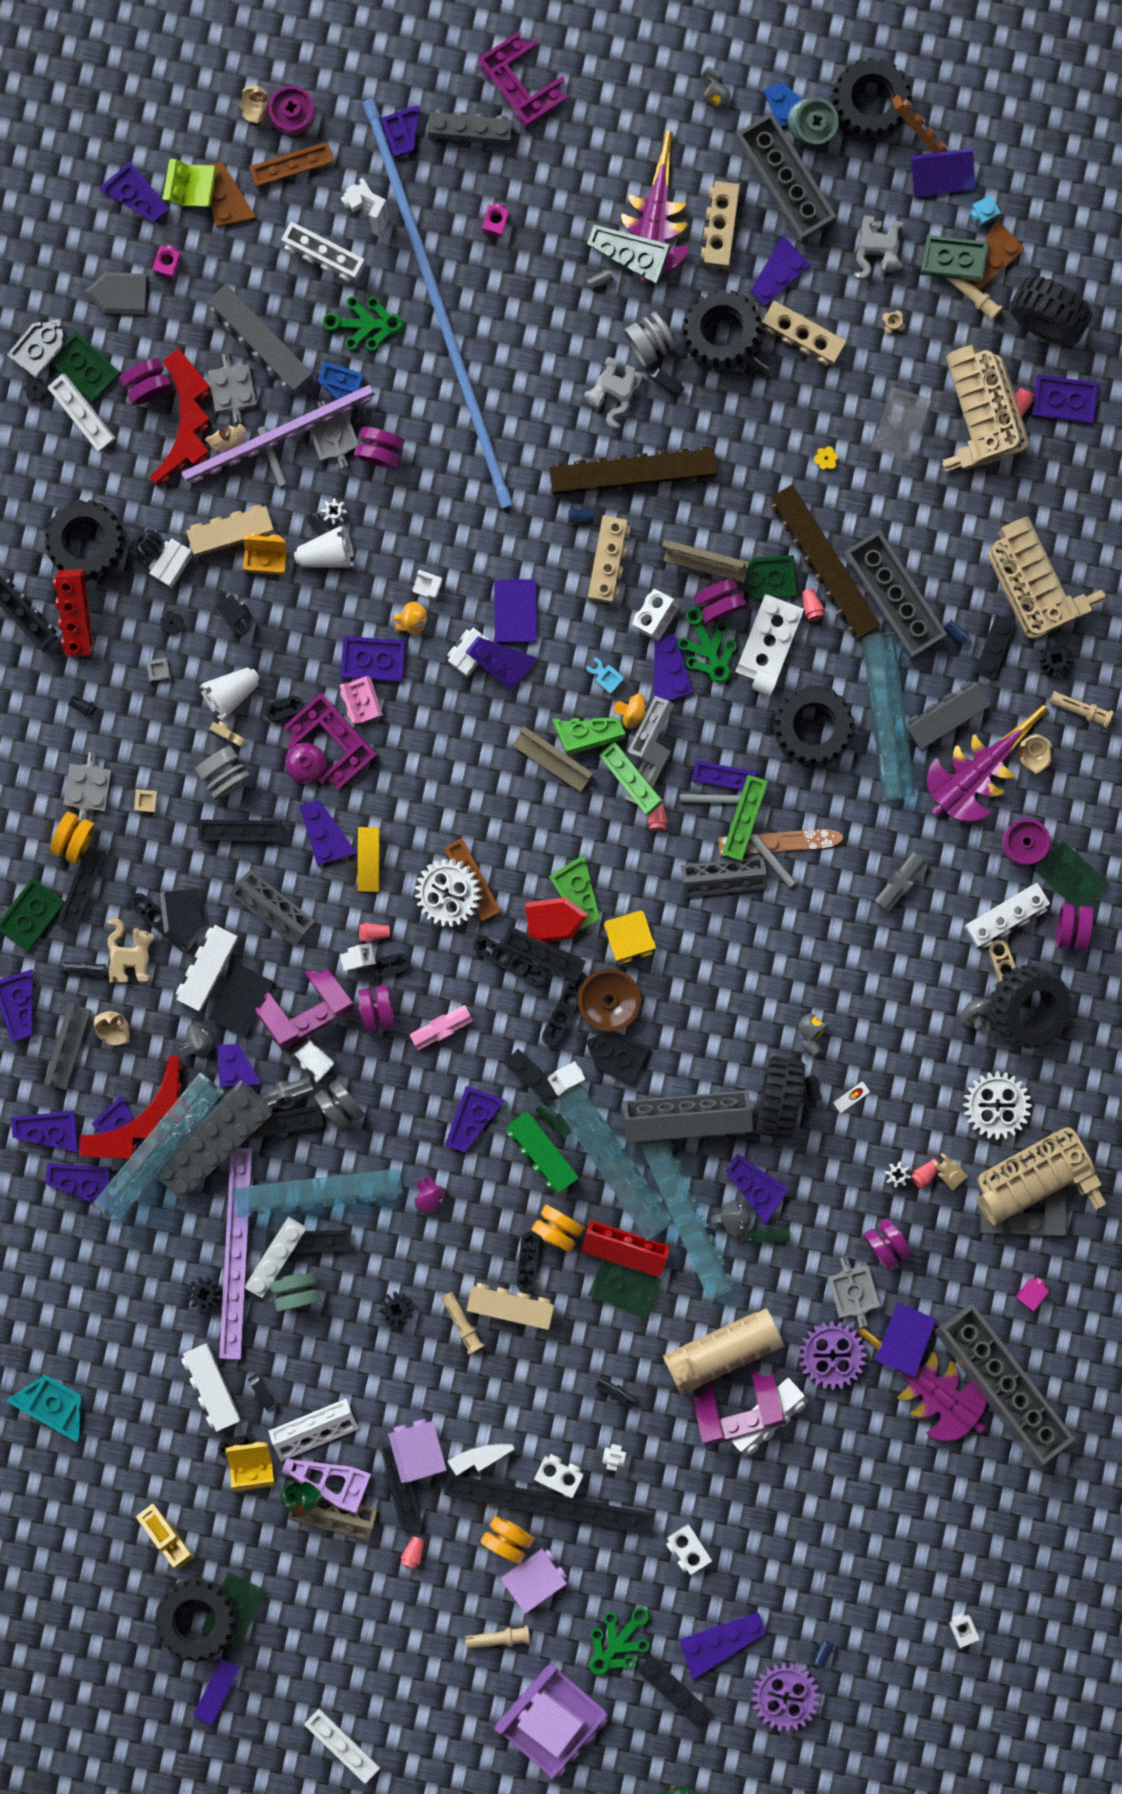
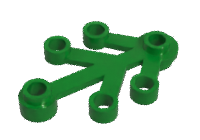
(366, 324)
(708, 649)
(617, 1644)

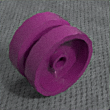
(289, 99)
(145, 381)
(379, 447)
(718, 598)
(1037, 837)
(1074, 928)
(377, 1009)
(890, 1243)

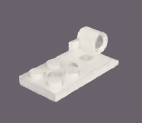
(767, 675)

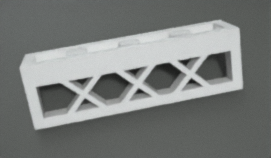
(377, 211)
(311, 1427)

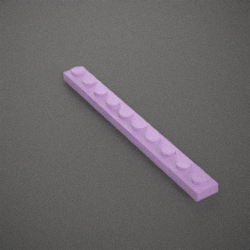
(285, 431)
(235, 1259)

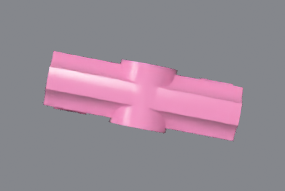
(441, 1027)

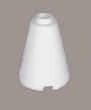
(327, 550)
(229, 691)

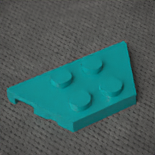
(52, 1405)

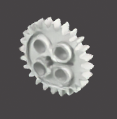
(454, 875)
(997, 1086)

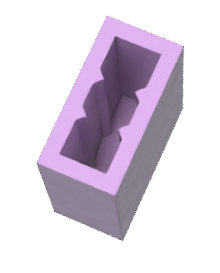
(416, 1450)
(534, 1579)
(549, 1722)

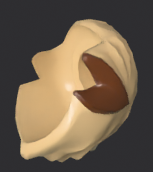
(254, 104)
(227, 440)
(1036, 753)
(112, 1028)

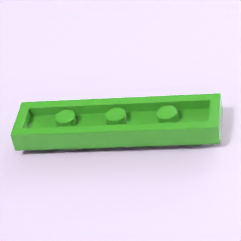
(631, 778)
(744, 817)

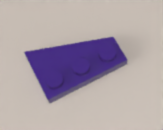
(135, 192)
(669, 670)

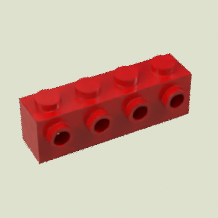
(74, 612)
(625, 1248)

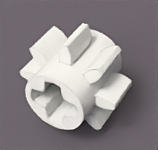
(333, 517)
(894, 1169)
(613, 1457)

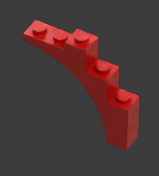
(193, 420)
(119, 1143)

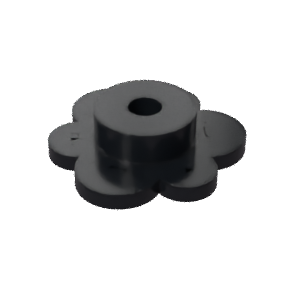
(35, 383)
(171, 617)

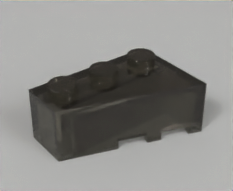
(311, 1058)

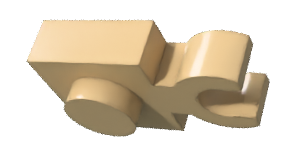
(223, 730)
(950, 1172)

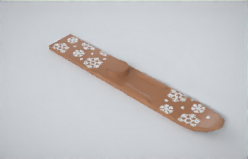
(791, 841)

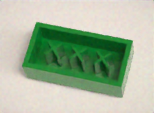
(542, 1151)

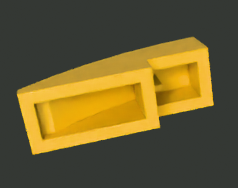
(368, 859)
(165, 1537)

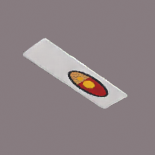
(851, 1097)

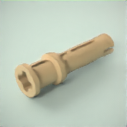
(981, 300)
(1091, 712)
(466, 1331)
(505, 1637)

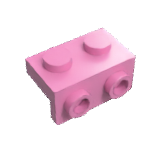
(360, 700)

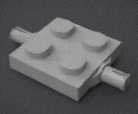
(231, 388)
(334, 437)
(87, 787)
(853, 1291)

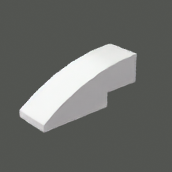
(479, 1456)

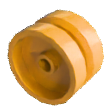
(72, 838)
(558, 1227)
(508, 1538)

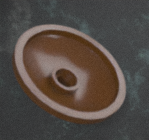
(611, 984)

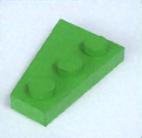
(584, 735)
(575, 884)

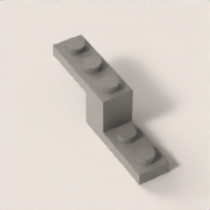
(645, 745)

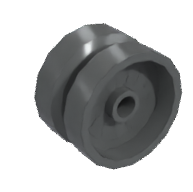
(337, 1106)

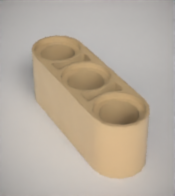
(998, 961)

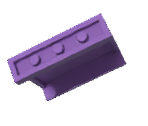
(571, 1696)

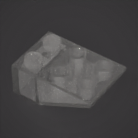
(900, 424)

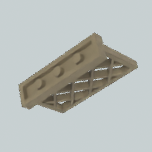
(705, 561)

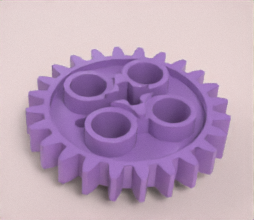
(832, 1336)
(790, 1677)

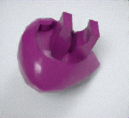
(431, 1196)

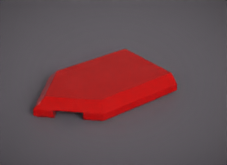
(554, 919)

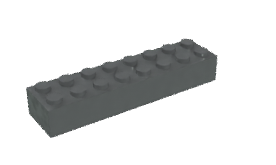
(1004, 1385)

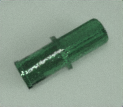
(553, 1119)
(769, 1235)

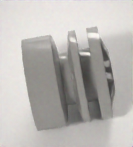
(651, 338)
(222, 772)

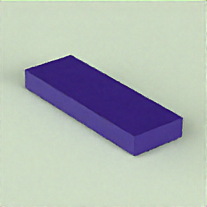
(721, 775)
(216, 1691)

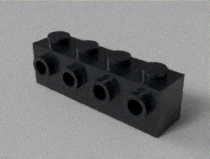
(235, 615)
(27, 619)

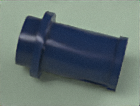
(581, 515)
(956, 632)
(823, 1653)

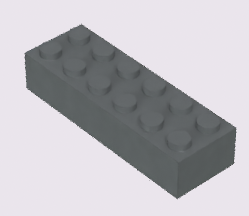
(785, 177)
(263, 343)
(894, 594)
(687, 1116)
(214, 1138)

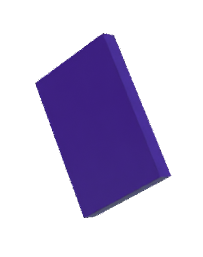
(943, 172)
(1065, 399)
(515, 610)
(374, 658)
(905, 1340)

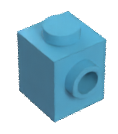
(984, 211)

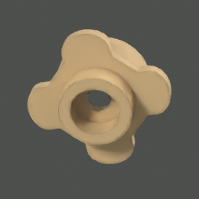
(889, 326)

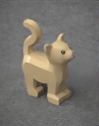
(128, 957)

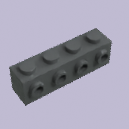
(469, 128)
(947, 714)

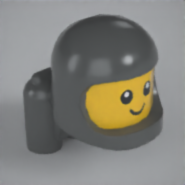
(716, 93)
(812, 1029)

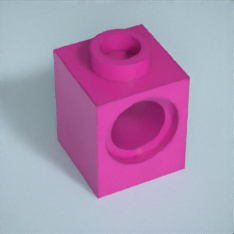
(492, 228)
(167, 271)
(1032, 1293)

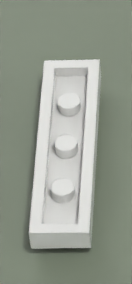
(81, 412)
(275, 1257)
(342, 1745)

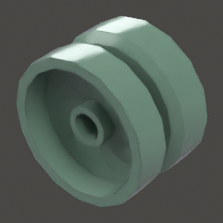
(801, 119)
(295, 1291)

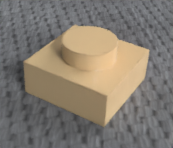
(145, 801)

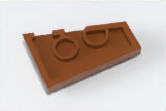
(227, 200)
(1001, 251)

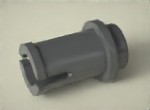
(600, 279)

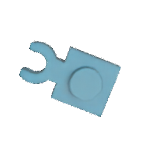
(607, 678)

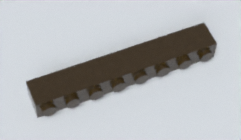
(633, 471)
(824, 561)

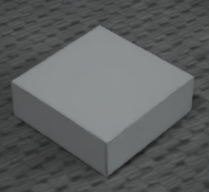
(158, 670)

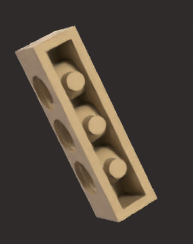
(720, 192)
(798, 323)

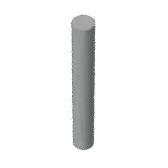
(273, 461)
(691, 798)
(772, 860)

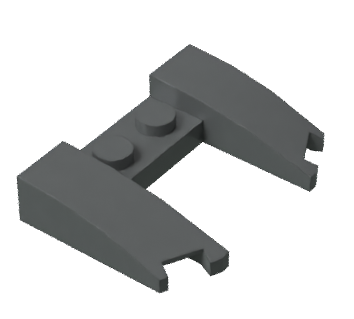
(1049, 1223)

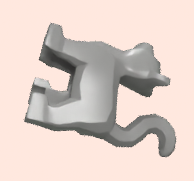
(878, 244)
(615, 387)

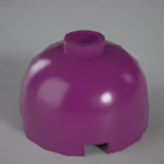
(305, 763)

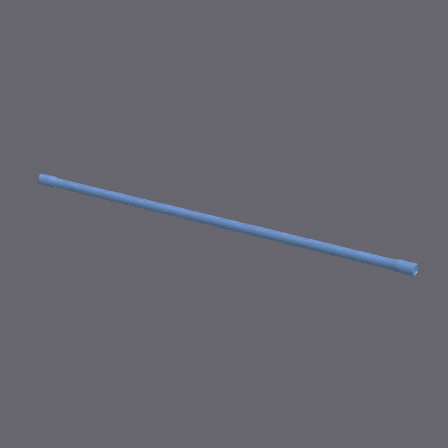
(501, 489)

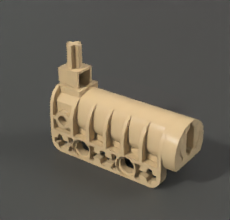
(985, 408)
(1036, 580)
(1039, 1178)
(723, 1351)

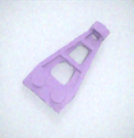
(353, 1489)

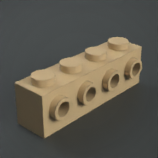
(229, 531)
(607, 560)
(510, 1307)

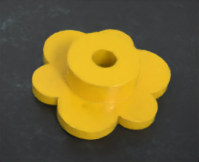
(829, 453)

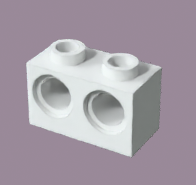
(660, 616)
(556, 1481)
(692, 1547)

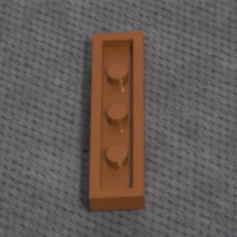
(917, 122)
(292, 164)
(460, 852)

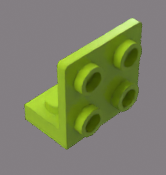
(189, 184)

